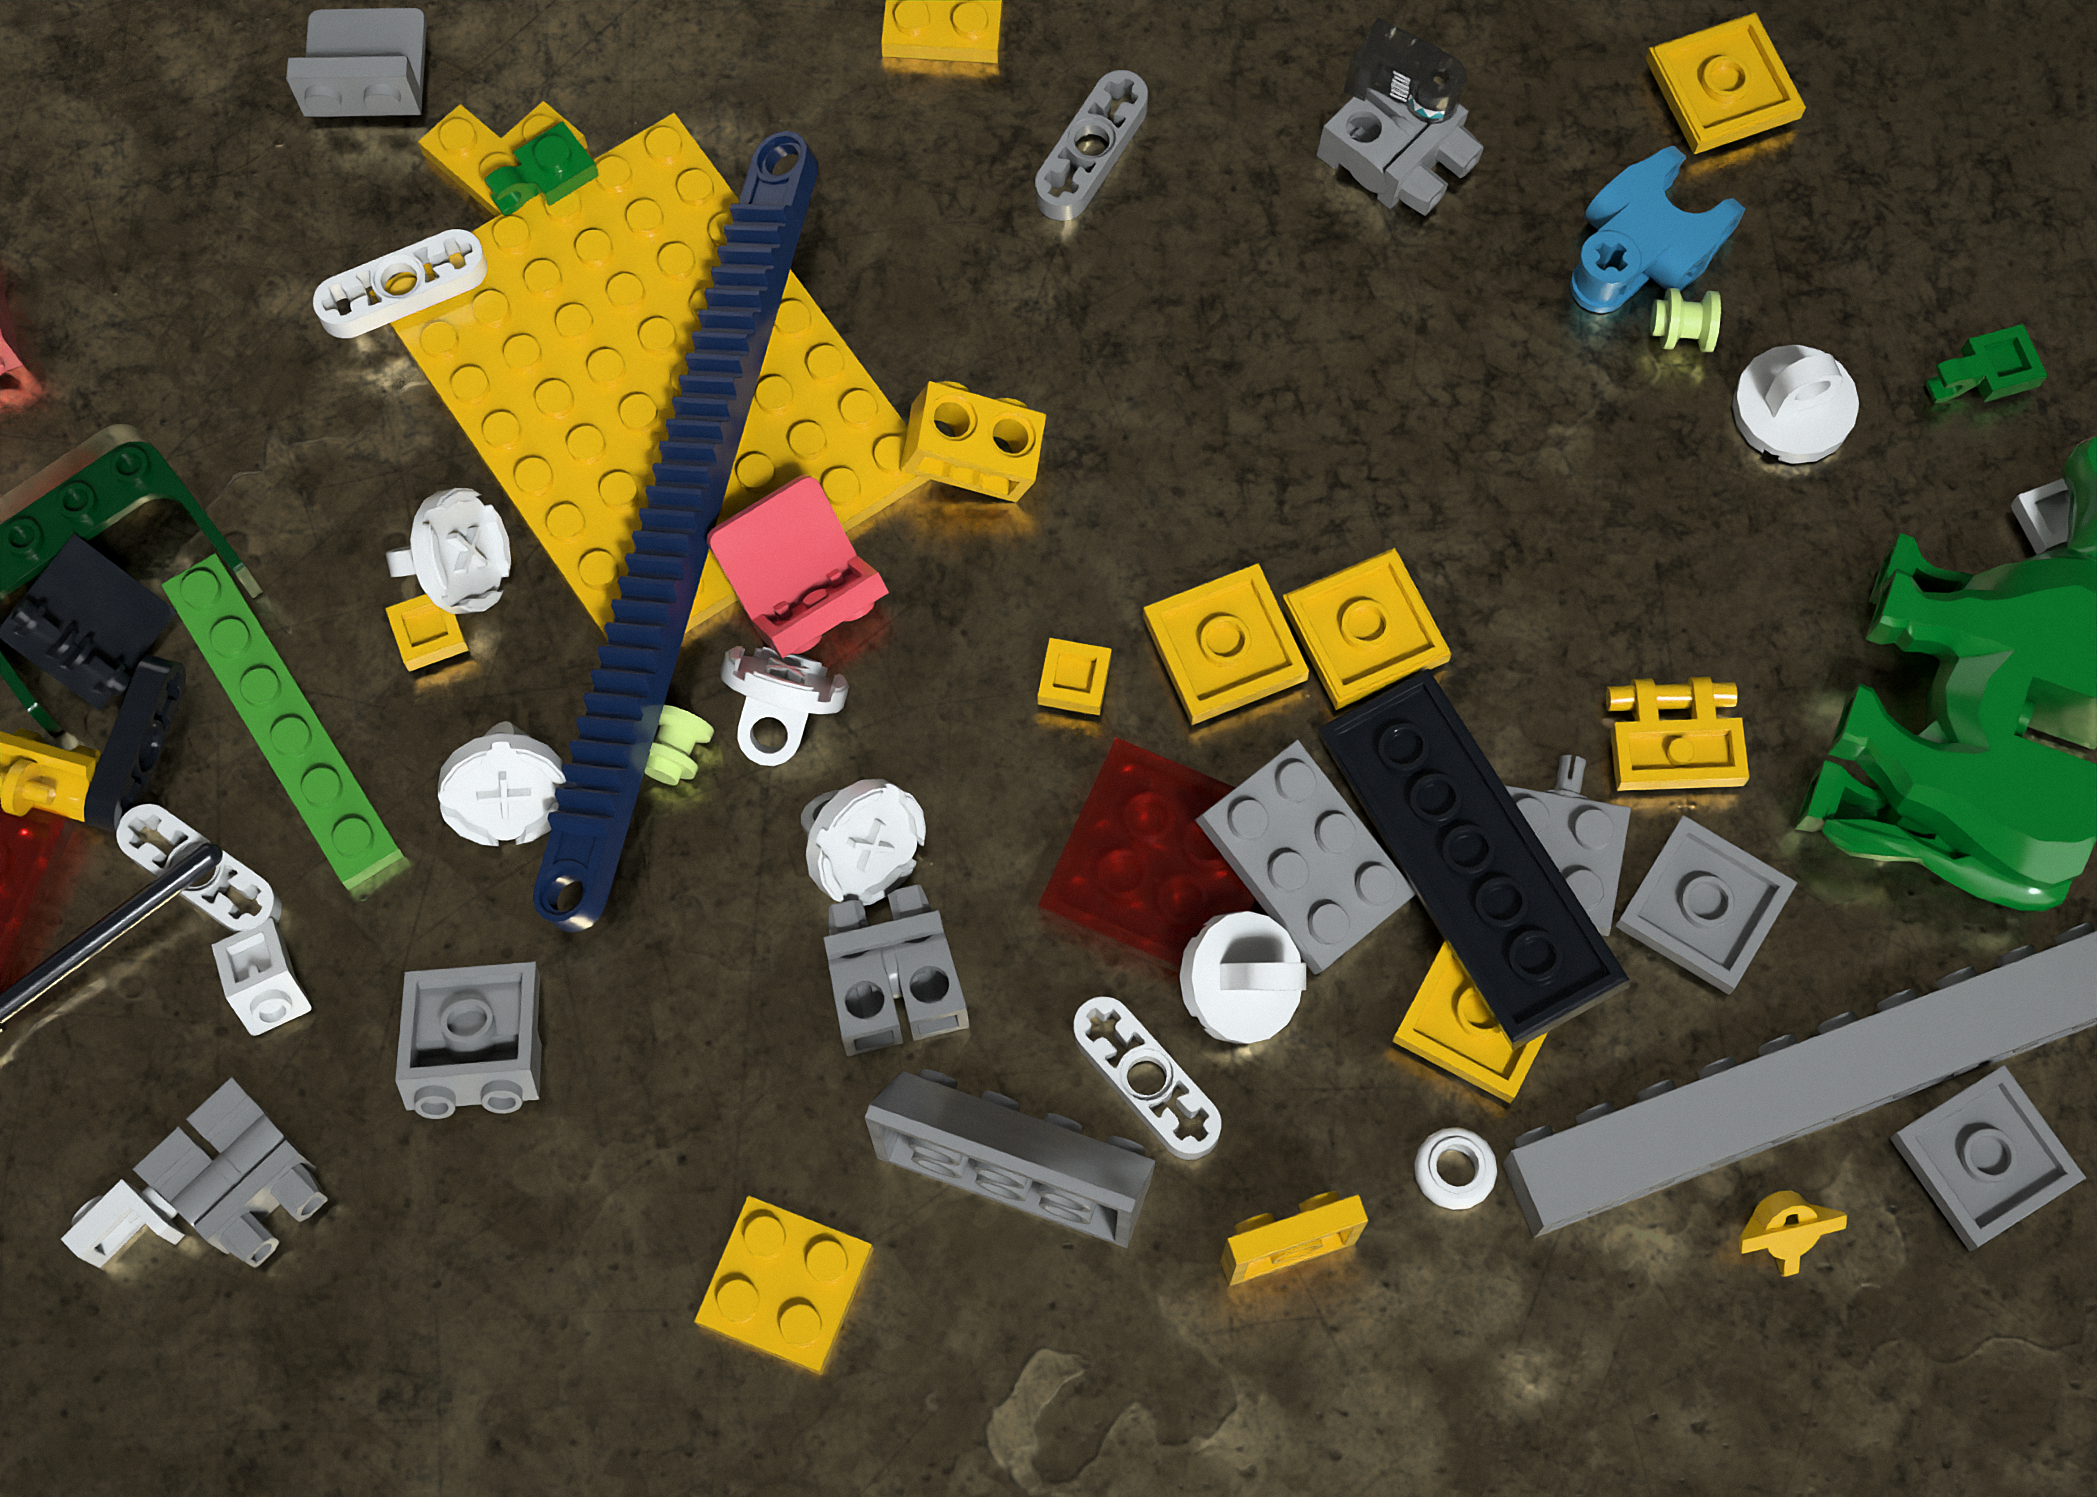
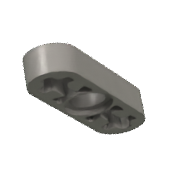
(1091, 170)

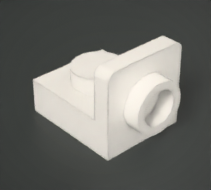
(260, 978)

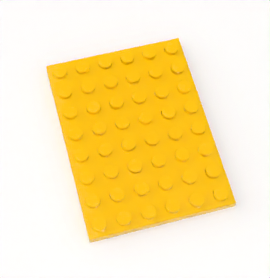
(581, 344)

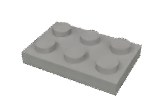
(1306, 856)

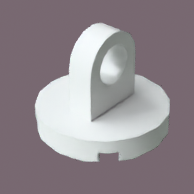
(1795, 403)
(456, 551)
(780, 690)
(500, 787)
(862, 839)
(1242, 977)

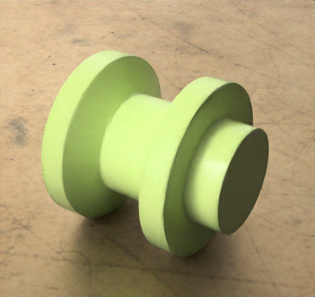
(1684, 319)
(674, 743)

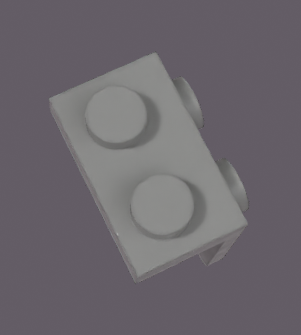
(361, 63)

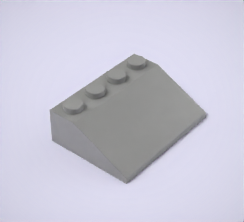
(1010, 1155)

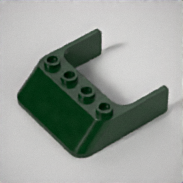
(83, 497)

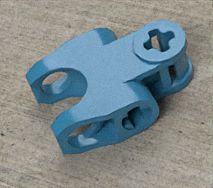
(1646, 236)

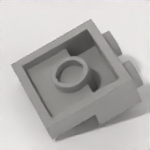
(469, 1039)

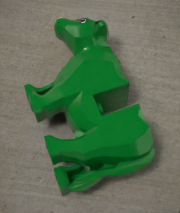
(1968, 788)

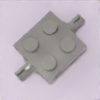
(1580, 837)

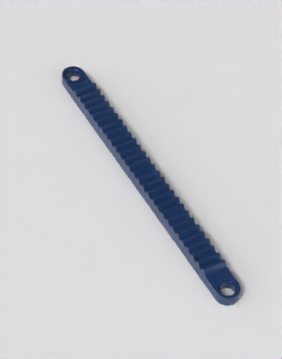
(673, 537)

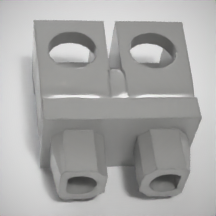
(1395, 151)
(889, 963)
(243, 1184)

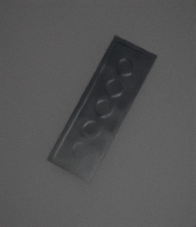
(1473, 859)

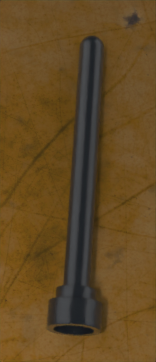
(108, 930)

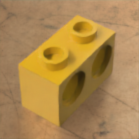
(972, 456)

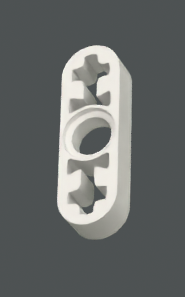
(376, 273)
(175, 833)
(1102, 1051)

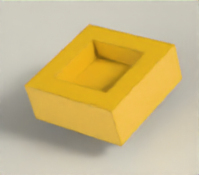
(425, 632)
(1074, 676)

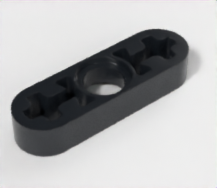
(135, 742)

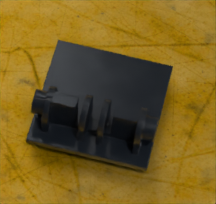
(86, 622)

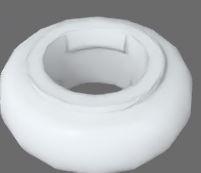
(1472, 1146)

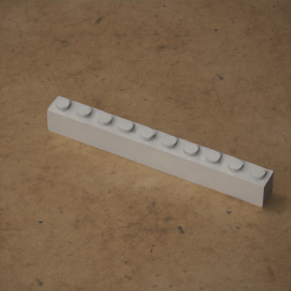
(1806, 1083)

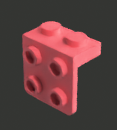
(794, 567)

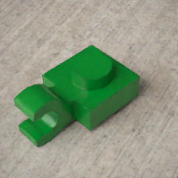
(547, 166)
(1994, 363)

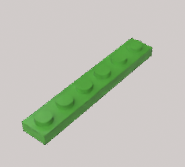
(282, 722)

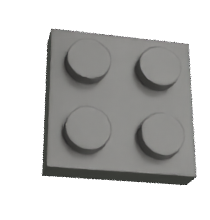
(1706, 905)
(1987, 1158)

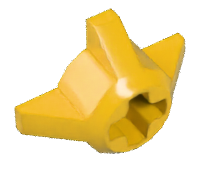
(1788, 1228)

